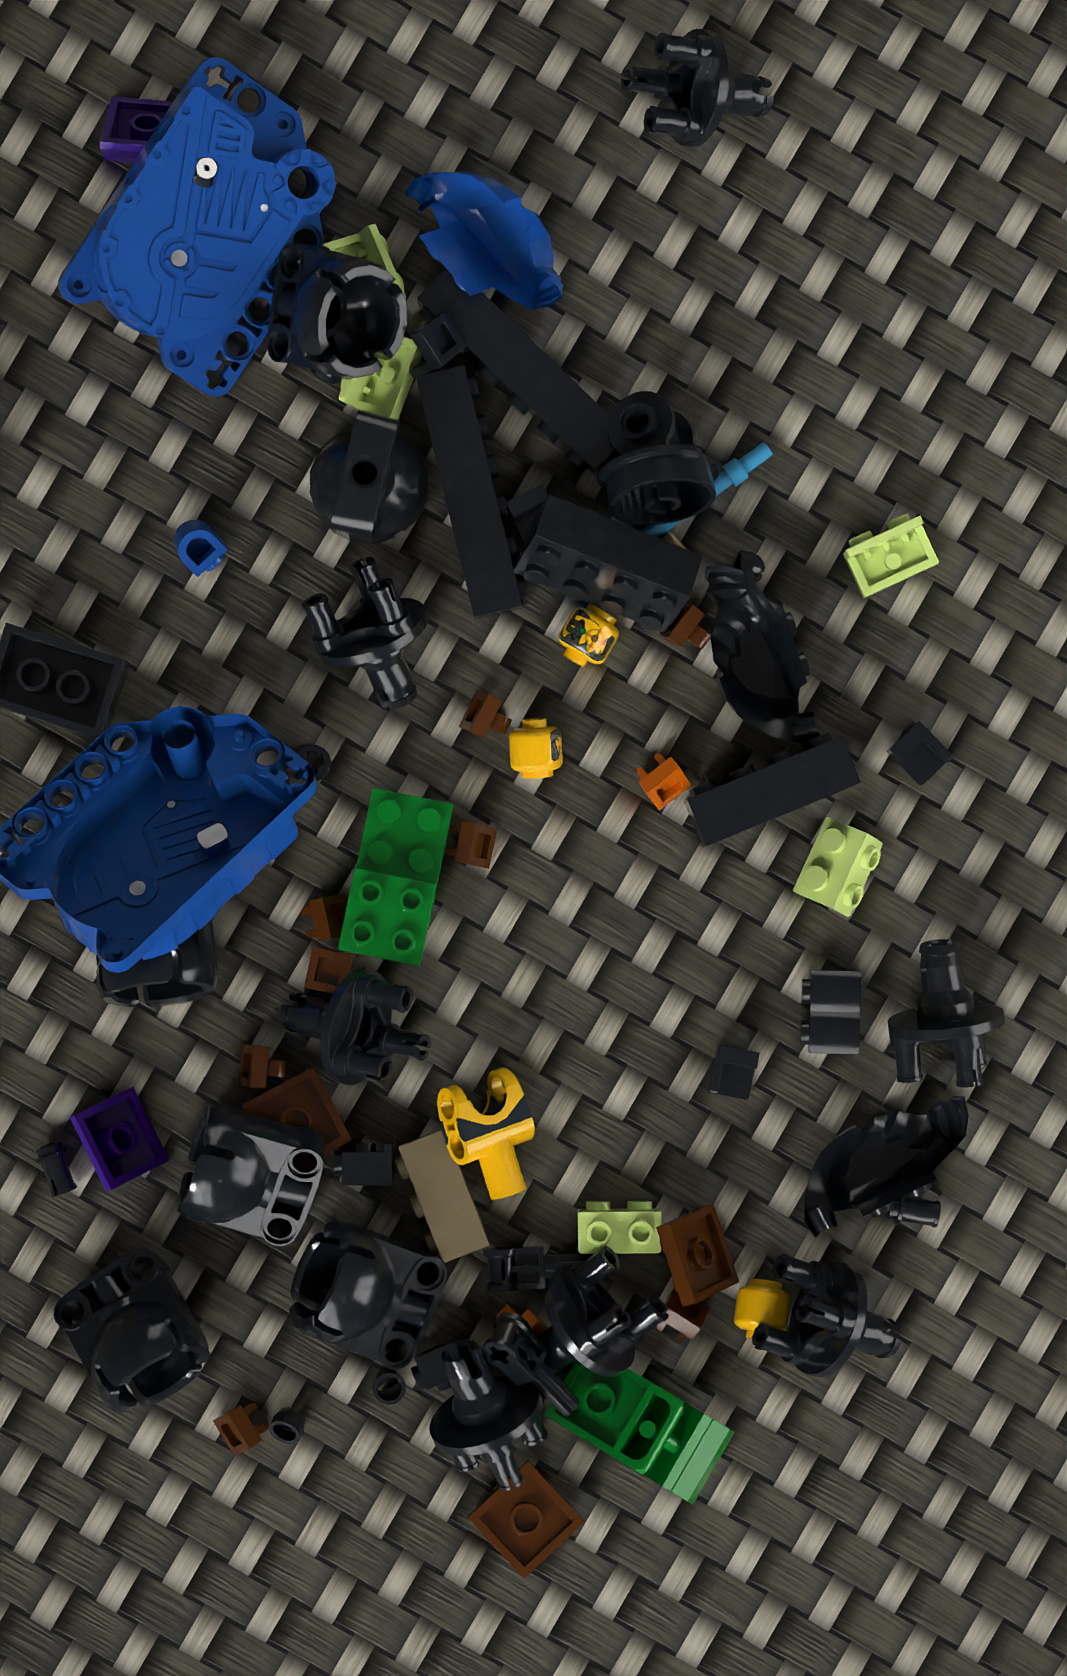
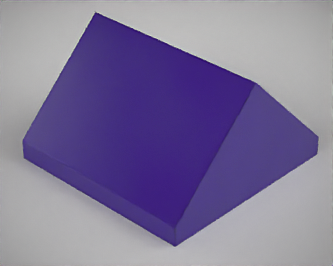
(130, 126)
(119, 1139)

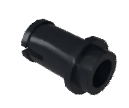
(56, 1168)
(915, 1211)

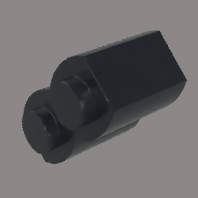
(833, 1012)

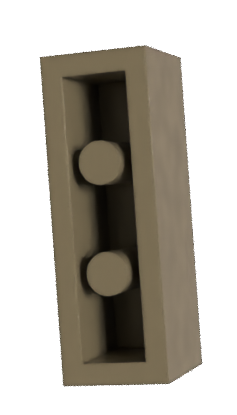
(441, 1197)

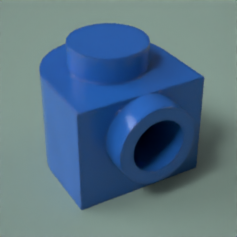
(199, 546)

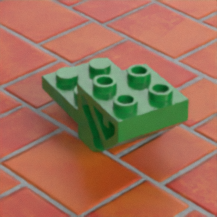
(396, 877)
(645, 1428)

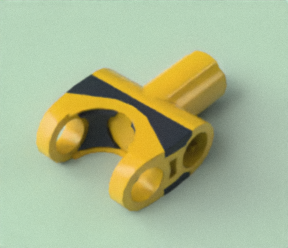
(490, 1134)

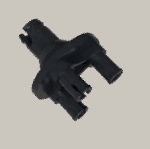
(695, 87)
(371, 635)
(943, 1015)
(357, 1027)
(826, 1318)
(590, 1322)
(485, 1416)

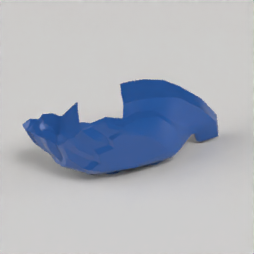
(488, 237)

